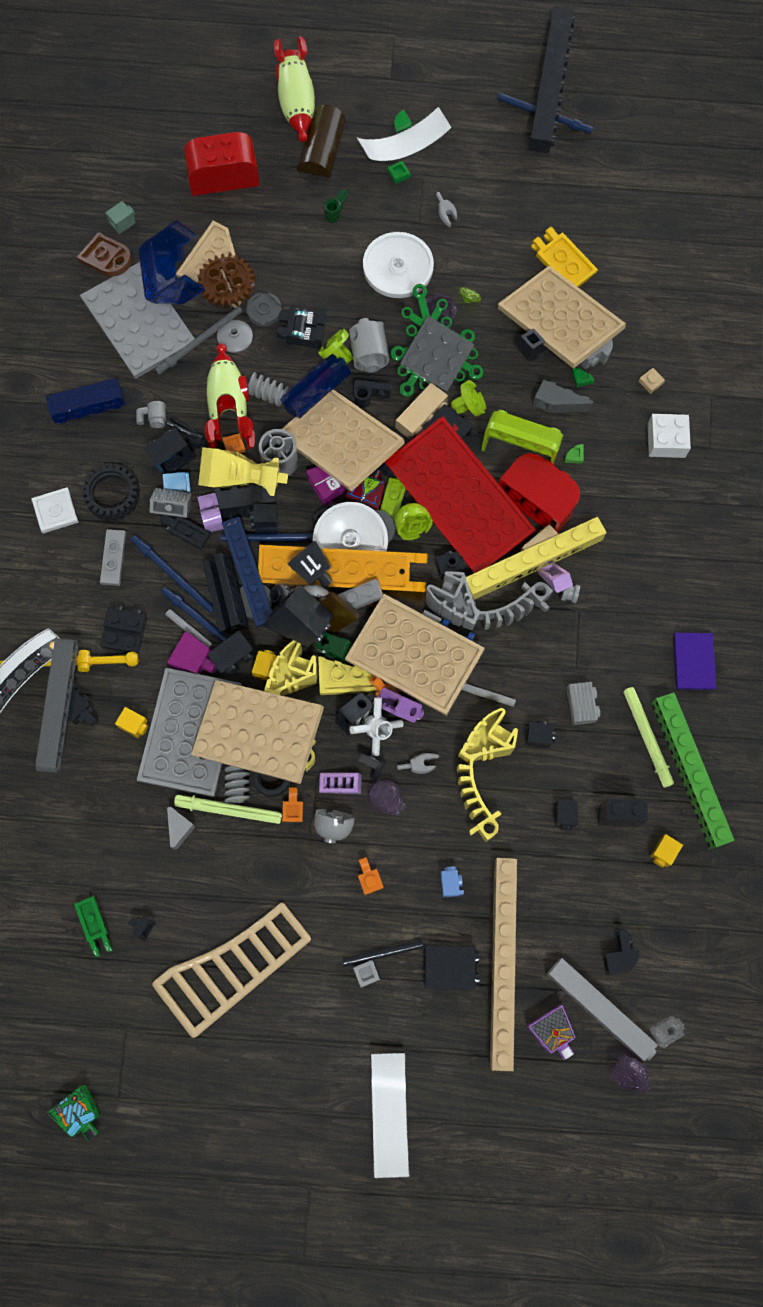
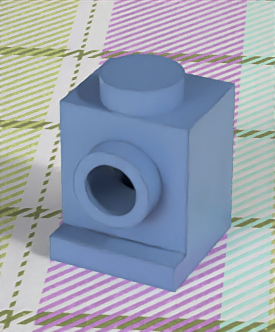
(451, 882)

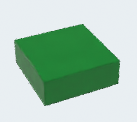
(398, 172)

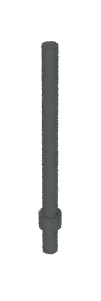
(171, 361)

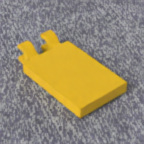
(564, 257)

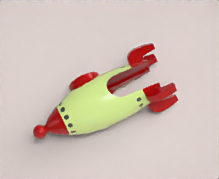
(295, 87)
(227, 392)

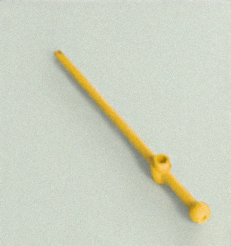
(84, 660)

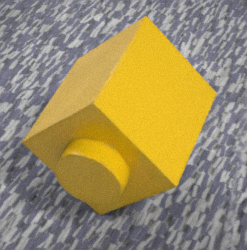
(263, 664)
(132, 723)
(665, 851)

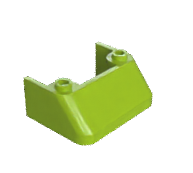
(523, 434)

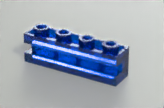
(315, 386)
(85, 401)

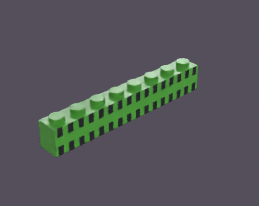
(692, 771)

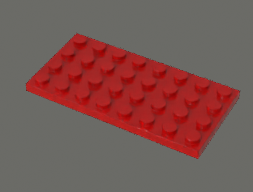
(460, 496)

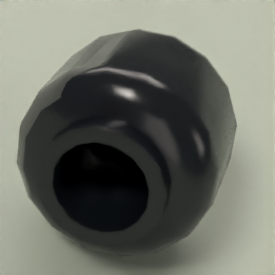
(280, 591)

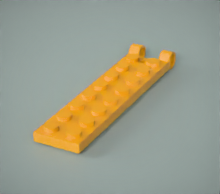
(349, 568)

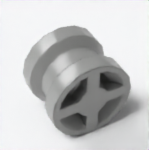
(571, 593)

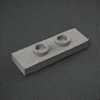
(113, 557)

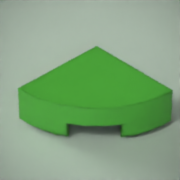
(575, 455)

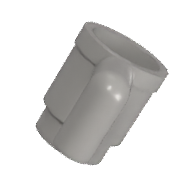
(156, 414)

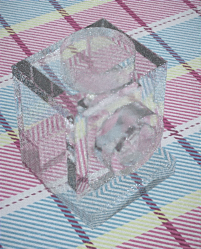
(660, 1032)

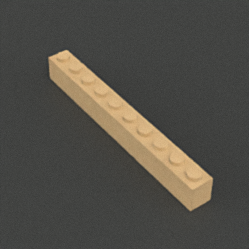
(503, 965)

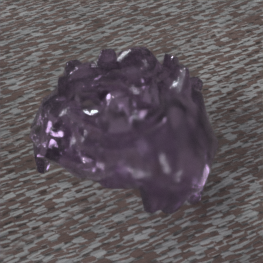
(386, 797)
(631, 1074)

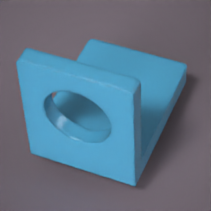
(176, 481)

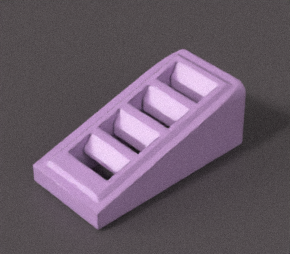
(556, 577)
(340, 790)

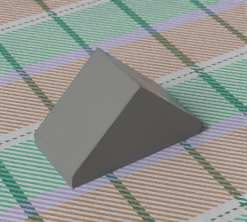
(178, 828)

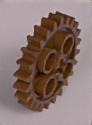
(241, 275)

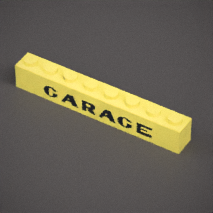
(535, 558)

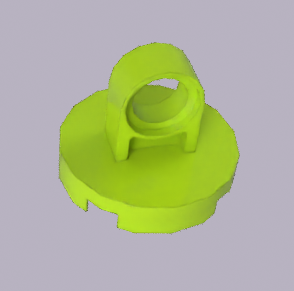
(336, 346)
(469, 400)

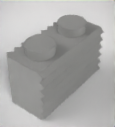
(170, 502)
(582, 703)

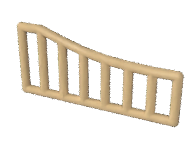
(215, 954)

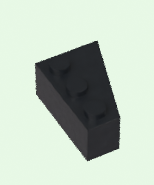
(240, 502)

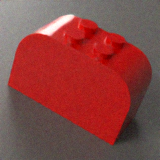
(221, 163)
(541, 490)

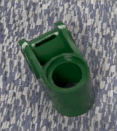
(335, 647)

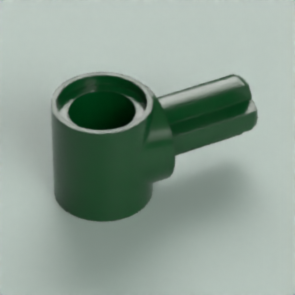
(336, 205)

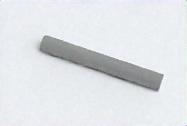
(186, 627)
(489, 695)

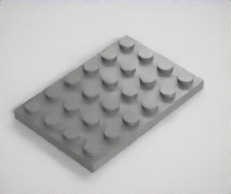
(136, 328)
(173, 735)

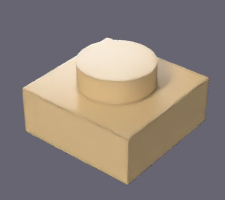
(651, 380)

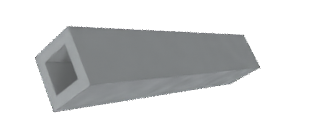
(602, 1010)

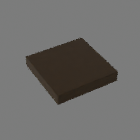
(341, 610)

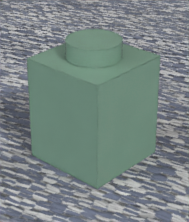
(121, 217)

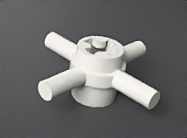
(377, 727)

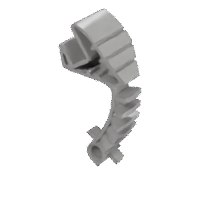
(457, 603)

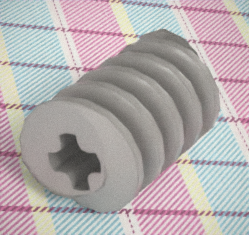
(266, 390)
(236, 785)

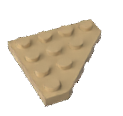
(213, 242)

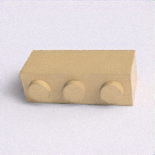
(421, 411)

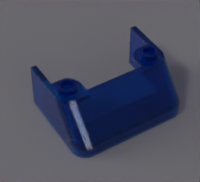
(158, 266)

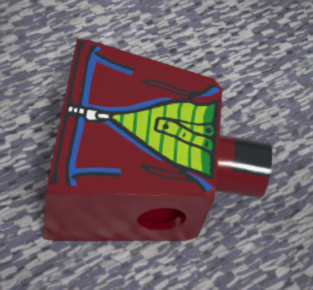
(368, 491)

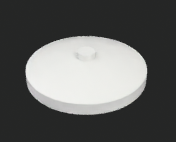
(397, 264)
(351, 528)

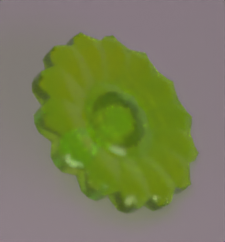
(469, 295)

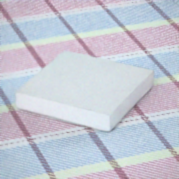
(55, 510)

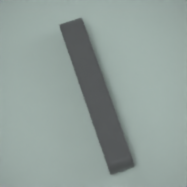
(56, 706)

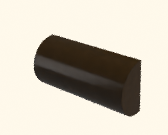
(322, 141)

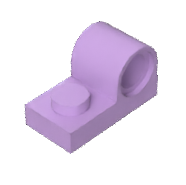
(210, 512)

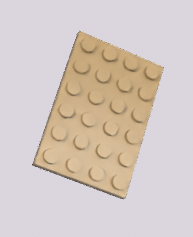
(562, 315)
(343, 439)
(415, 654)
(258, 731)

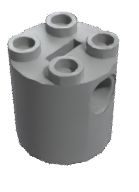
(369, 345)
(281, 445)

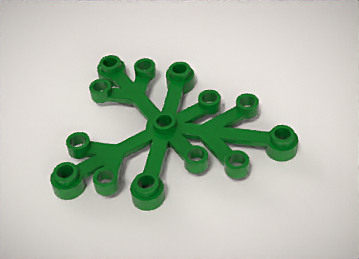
(419, 321)

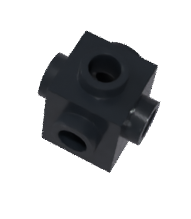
(450, 562)

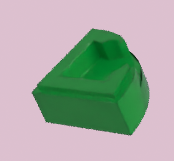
(402, 121)
(581, 377)

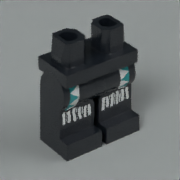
(303, 327)

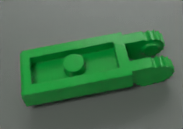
(92, 924)

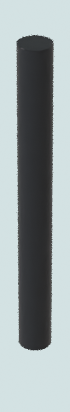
(382, 953)

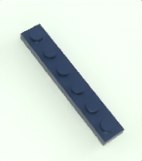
(247, 570)

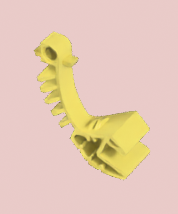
(231, 468)
(292, 674)
(484, 743)

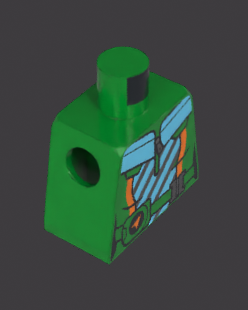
(76, 1113)

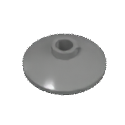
(237, 342)

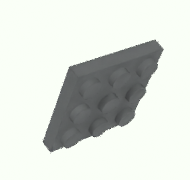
(437, 354)

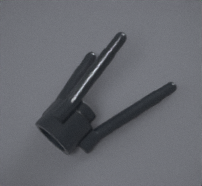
(194, 438)

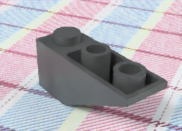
(557, 399)

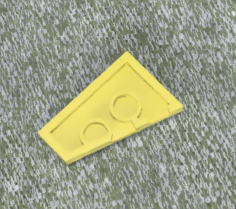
(342, 678)

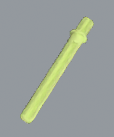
(648, 737)
(227, 809)

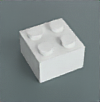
(668, 435)

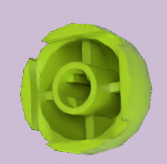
(412, 520)

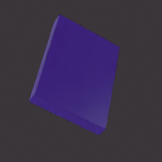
(694, 661)

